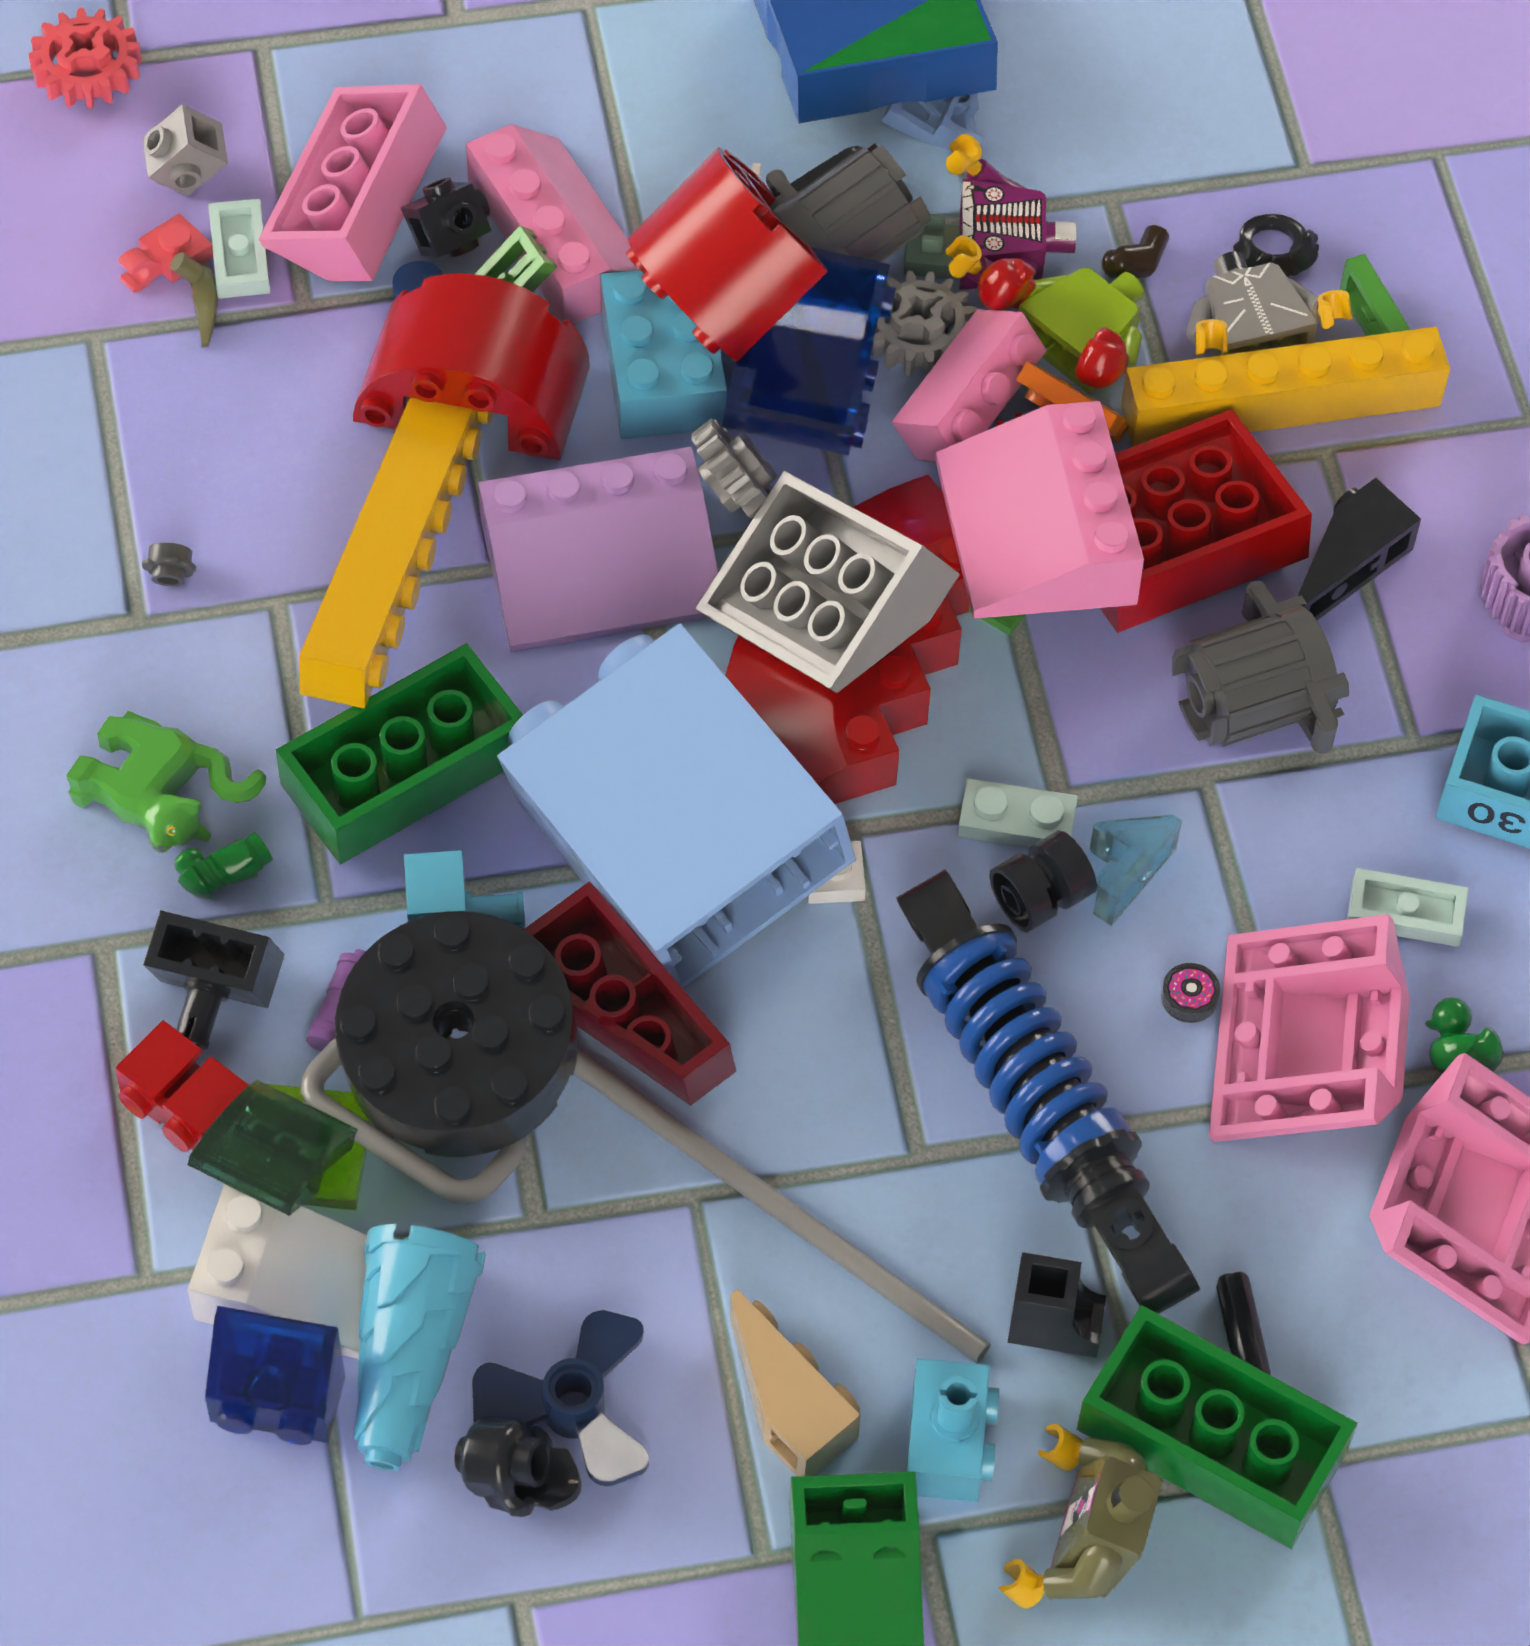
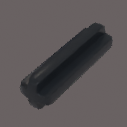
(1241, 1319)

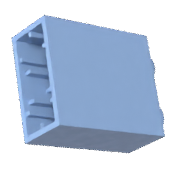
(676, 802)

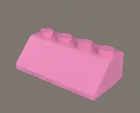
(355, 180)
(539, 186)

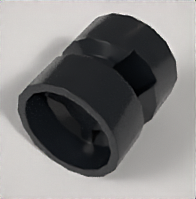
(1048, 878)

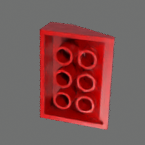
(1206, 516)

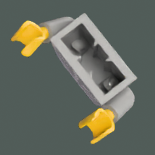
(1259, 309)

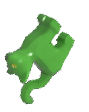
(151, 775)

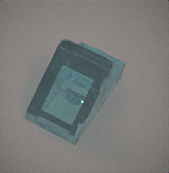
(1133, 855)

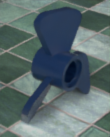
(603, 1344)

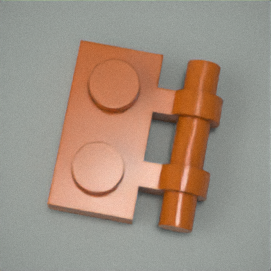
(1050, 390)

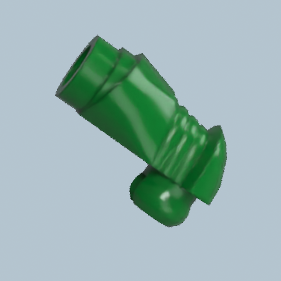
(223, 867)

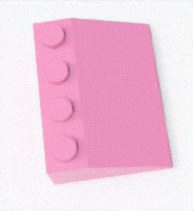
(1042, 515)

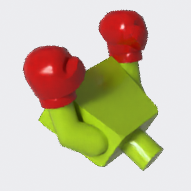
(1078, 317)

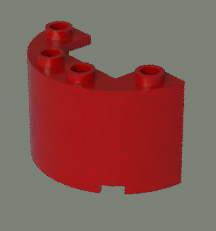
(724, 255)
(479, 349)

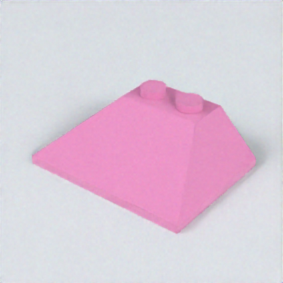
(1310, 1029)
(1461, 1194)

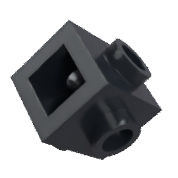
(448, 218)

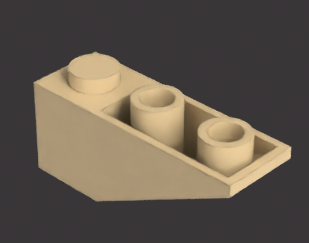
(795, 1406)

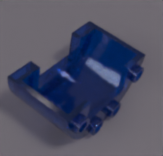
(812, 365)

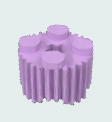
(1507, 579)

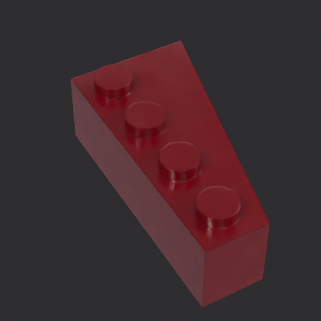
(630, 998)

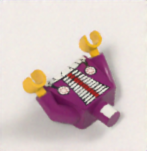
(999, 219)

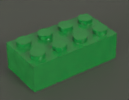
(400, 755)
(1217, 1426)

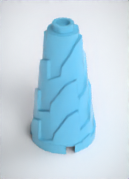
(407, 1328)

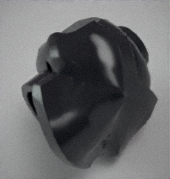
(516, 1467)

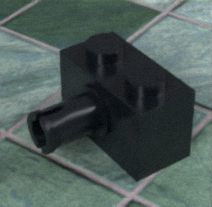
(213, 967)

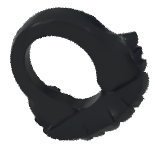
(1301, 254)

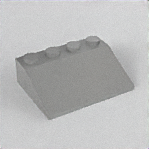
(825, 585)

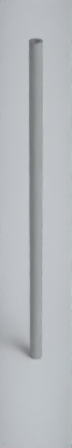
(781, 1208)

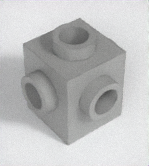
(184, 150)

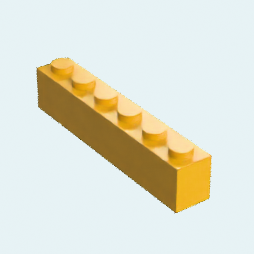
(1290, 384)

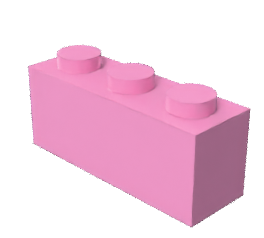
(969, 382)

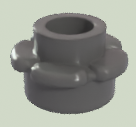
(169, 563)

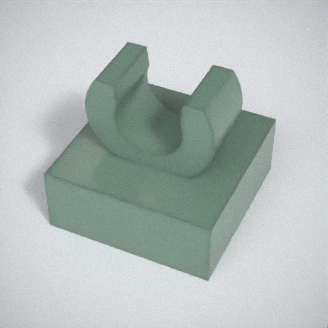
(928, 249)

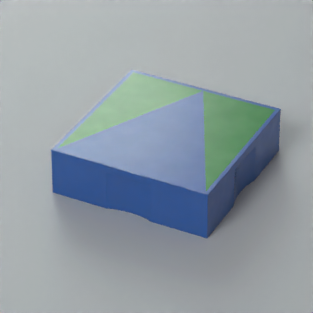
(878, 52)

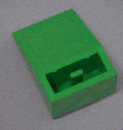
(856, 1560)

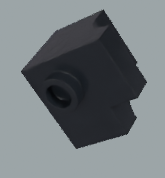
(1055, 1307)

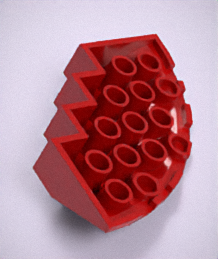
(849, 734)

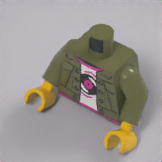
(1102, 1524)

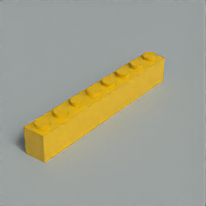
(388, 551)

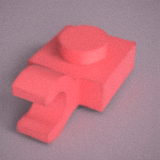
(158, 250)

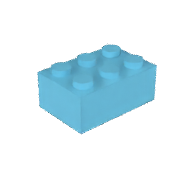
(656, 364)

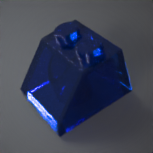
(274, 1376)

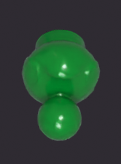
(1452, 1019)

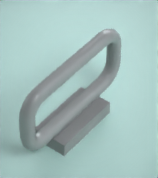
(398, 1154)

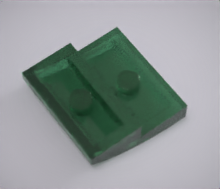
(272, 1147)

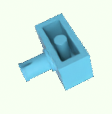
(438, 886)
(949, 1429)

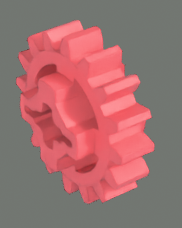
(85, 57)

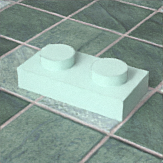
(237, 252)
(1013, 813)
(1417, 906)

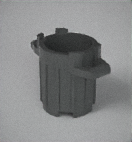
(852, 207)
(1262, 675)

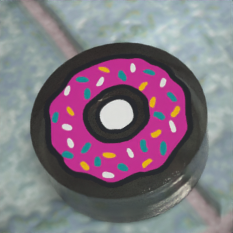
(1190, 992)

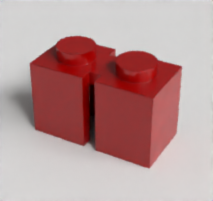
(170, 1088)

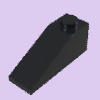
(1362, 540)

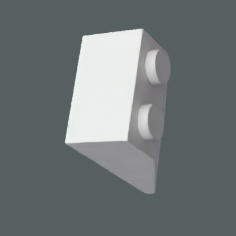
(280, 1266)

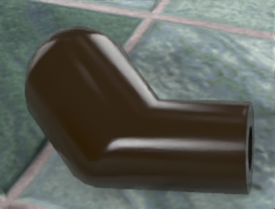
(1139, 258)

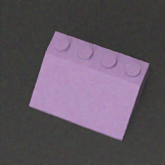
(598, 547)

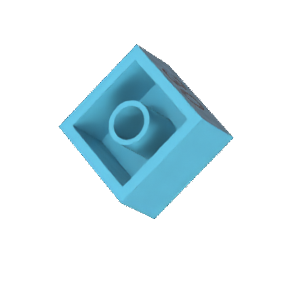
(1491, 773)

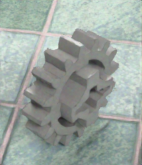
(920, 322)
(733, 468)

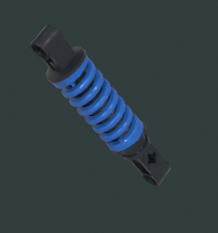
(1044, 1092)

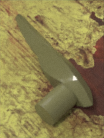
(204, 292)

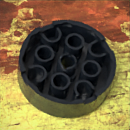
(468, 977)

